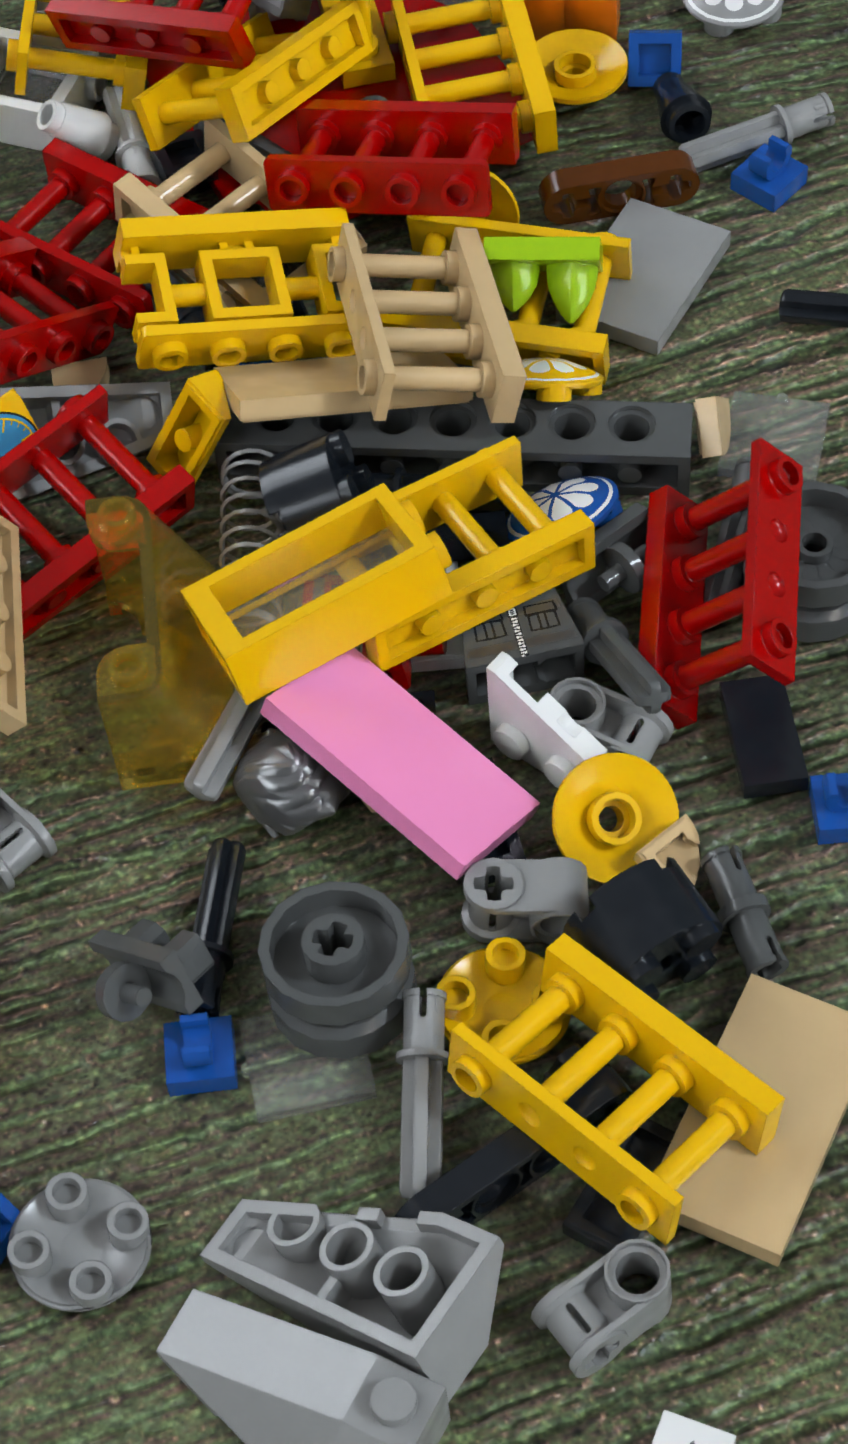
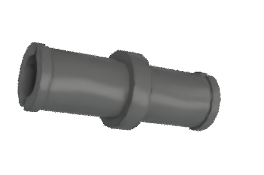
(744, 912)

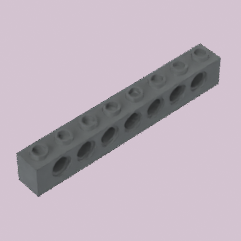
(625, 441)

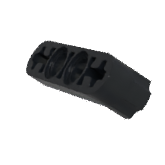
(513, 1158)

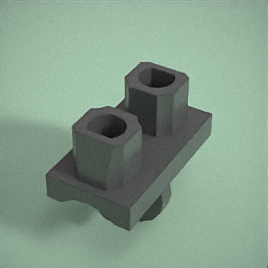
(618, 558)
(149, 970)

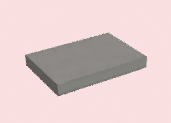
(669, 268)

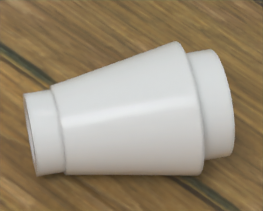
(79, 127)

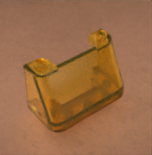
(160, 693)

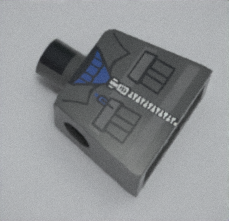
(536, 636)

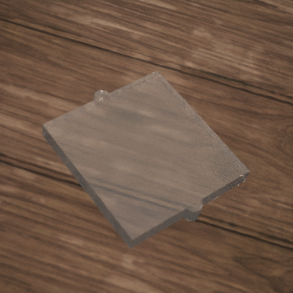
(786, 423)
(294, 1081)

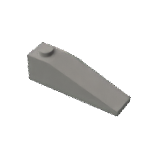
(134, 418)
(372, 1280)
(294, 1383)

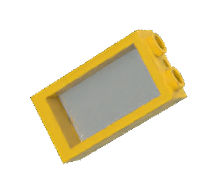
(319, 591)

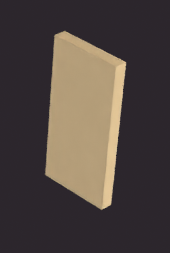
(321, 387)
(803, 1055)

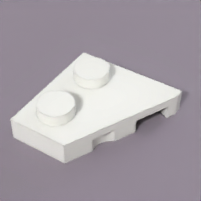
(534, 730)

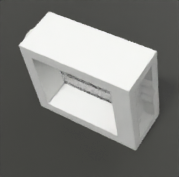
(20, 112)

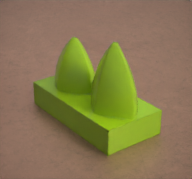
(568, 263)

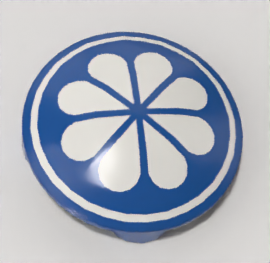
(592, 494)

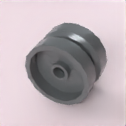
(822, 563)
(337, 968)

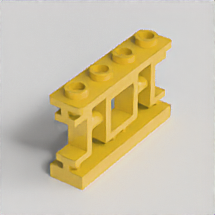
(229, 249)

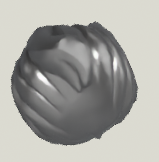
(285, 784)

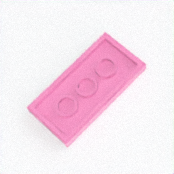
(401, 760)

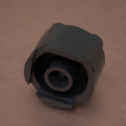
(312, 480)
(650, 926)

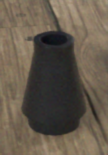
(681, 109)

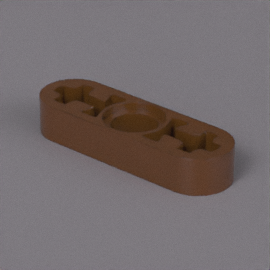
(578, 181)

